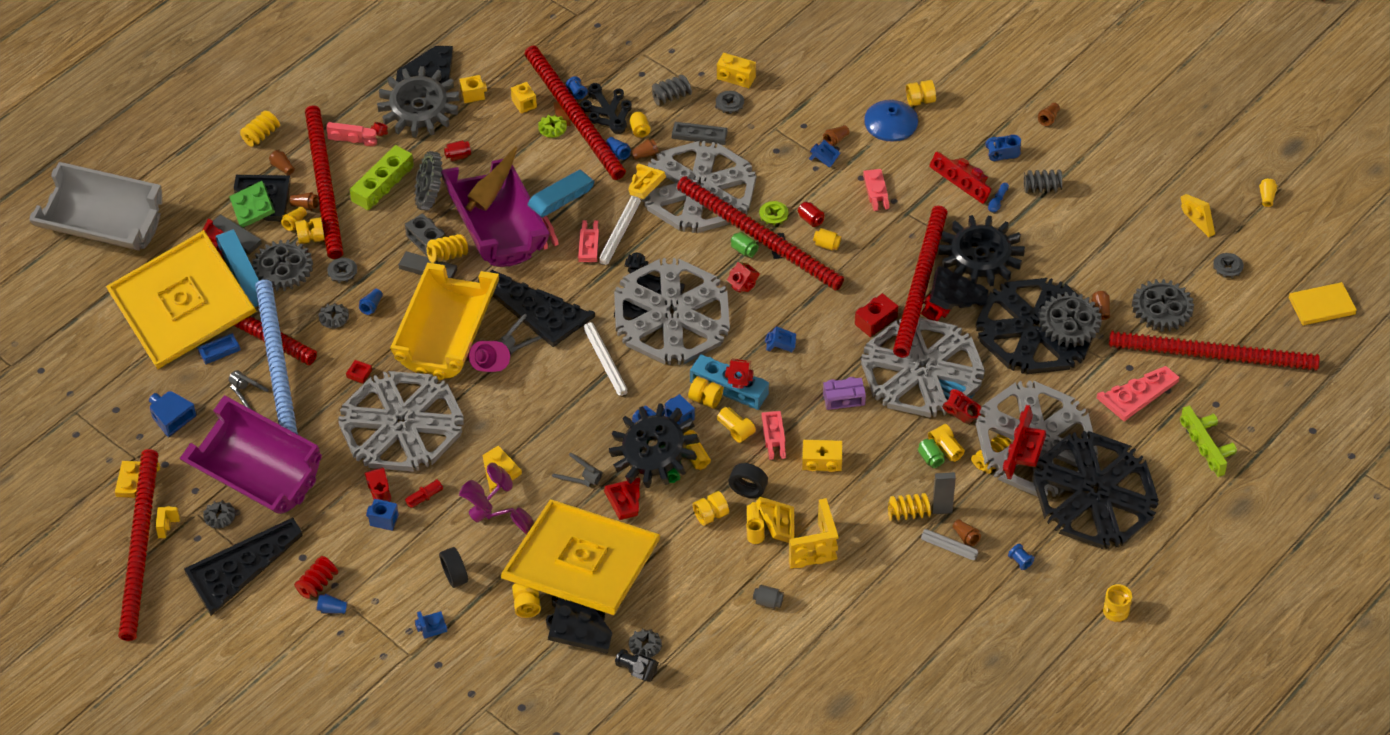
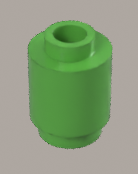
(744, 244)
(931, 453)

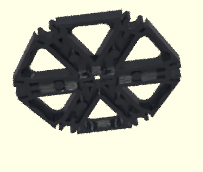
(1023, 326)
(1108, 493)

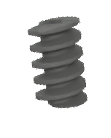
(669, 88)
(1042, 180)

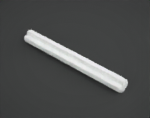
(619, 230)
(605, 359)

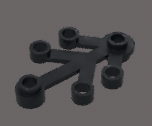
(616, 124)

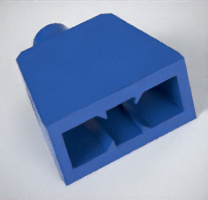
(171, 411)

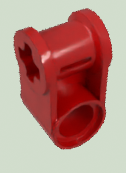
(960, 405)
(378, 484)

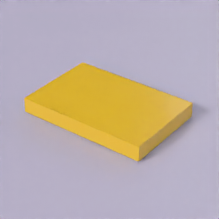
(1322, 303)

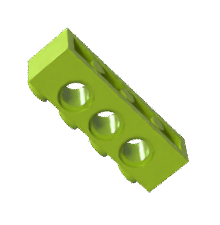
(381, 177)

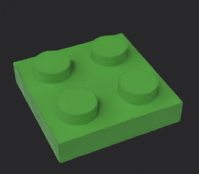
(252, 204)

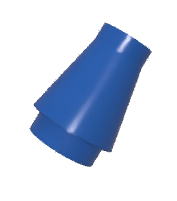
(619, 148)
(370, 302)
(330, 604)

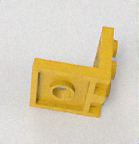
(817, 547)

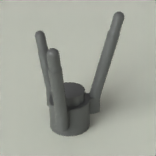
(509, 341)
(241, 381)
(590, 473)

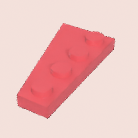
(1138, 393)

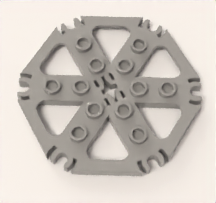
(701, 171)
(658, 311)
(928, 377)
(387, 420)
(1005, 425)

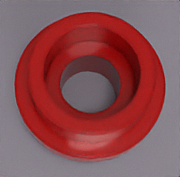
(381, 129)

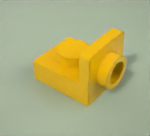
(165, 516)

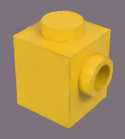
(523, 97)

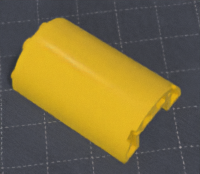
(442, 322)

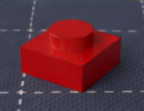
(359, 371)

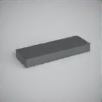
(699, 132)
(248, 240)
(417, 263)
(943, 493)

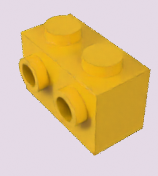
(736, 70)

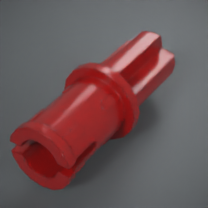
(424, 493)

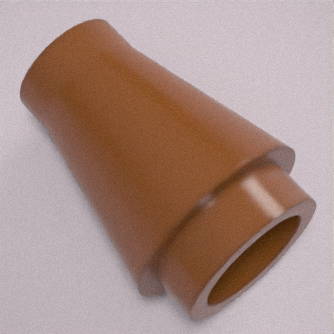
(1047, 115)
(835, 135)
(646, 149)
(280, 161)
(307, 200)
(1102, 301)
(967, 533)

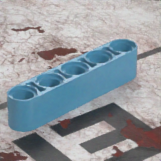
(561, 193)
(238, 264)

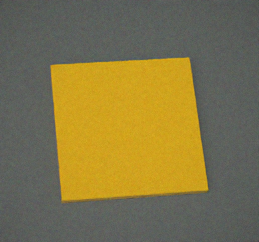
(180, 299)
(581, 557)

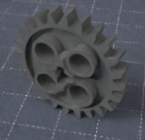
(428, 180)
(283, 264)
(1162, 305)
(1071, 324)

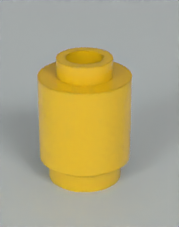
(639, 124)
(827, 239)

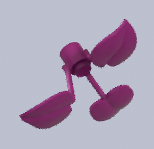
(475, 494)

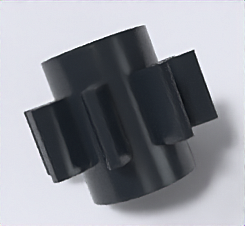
(635, 261)

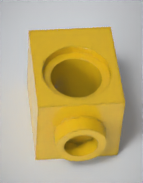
(472, 88)

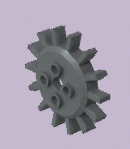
(410, 91)

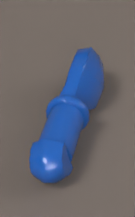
(995, 204)

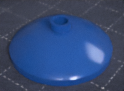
(891, 120)

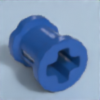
(576, 87)
(1021, 556)

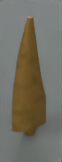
(488, 188)

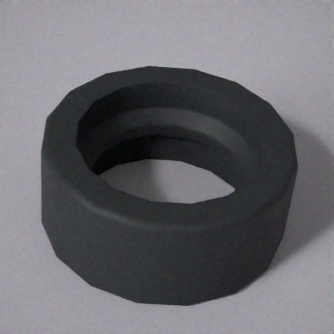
(749, 472)
(453, 567)

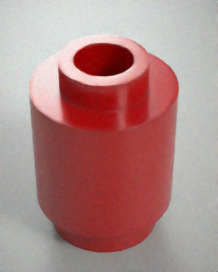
(457, 150)
(811, 214)

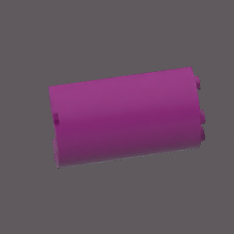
(508, 228)
(256, 457)

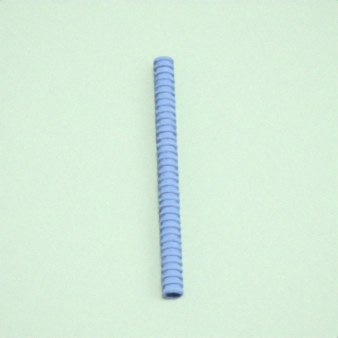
(275, 355)

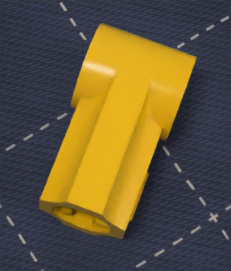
(739, 428)
(947, 443)
(702, 457)
(755, 524)

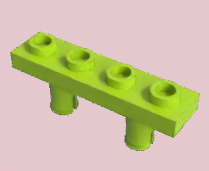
(1207, 448)

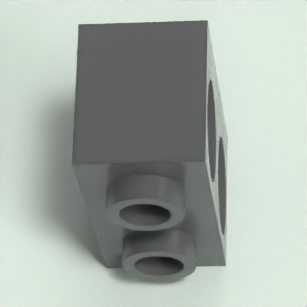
(421, 231)

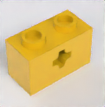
(822, 455)

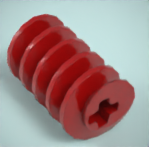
(316, 577)

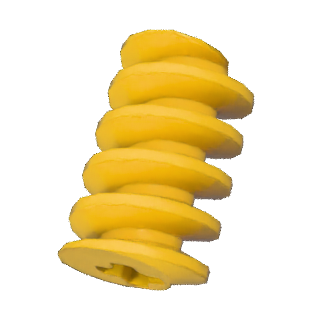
(259, 128)
(446, 248)
(997, 444)
(908, 506)

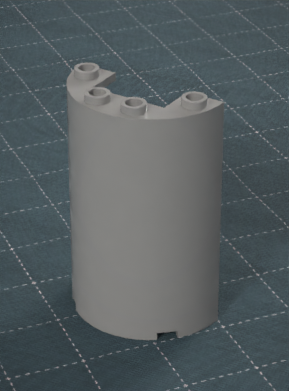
(101, 207)

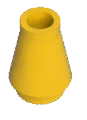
(1268, 190)
(289, 219)

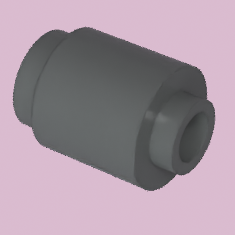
(768, 596)

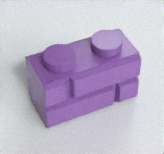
(844, 393)

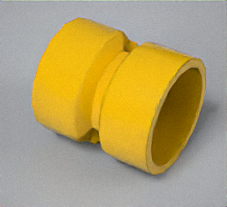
(921, 92)
(309, 230)
(703, 391)
(708, 509)
(526, 601)
(1117, 603)

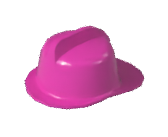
(489, 356)

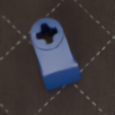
(1005, 147)

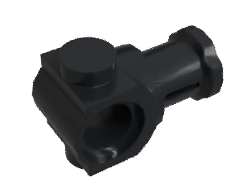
(638, 665)

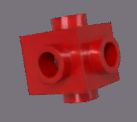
(743, 277)
(933, 311)
(744, 368)

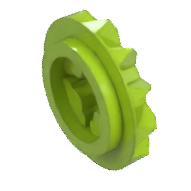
(547, 130)
(775, 207)

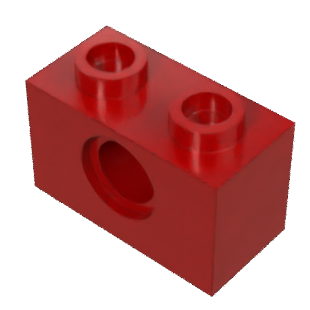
(876, 315)

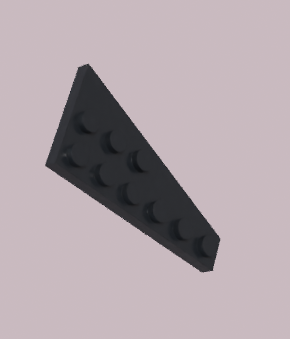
(545, 312)
(230, 570)

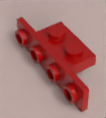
(962, 175)
(1026, 444)

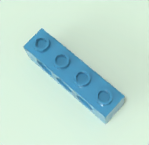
(714, 371)

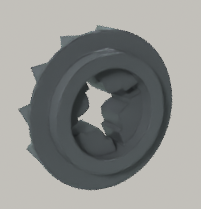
(727, 97)
(1228, 259)
(342, 264)
(340, 318)
(224, 519)
(651, 648)

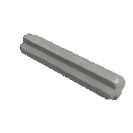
(949, 544)

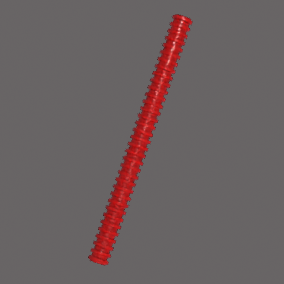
(575, 113)
(324, 182)
(759, 233)
(920, 282)
(290, 346)
(1214, 350)
(138, 545)

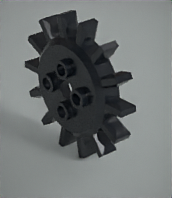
(985, 239)
(656, 459)

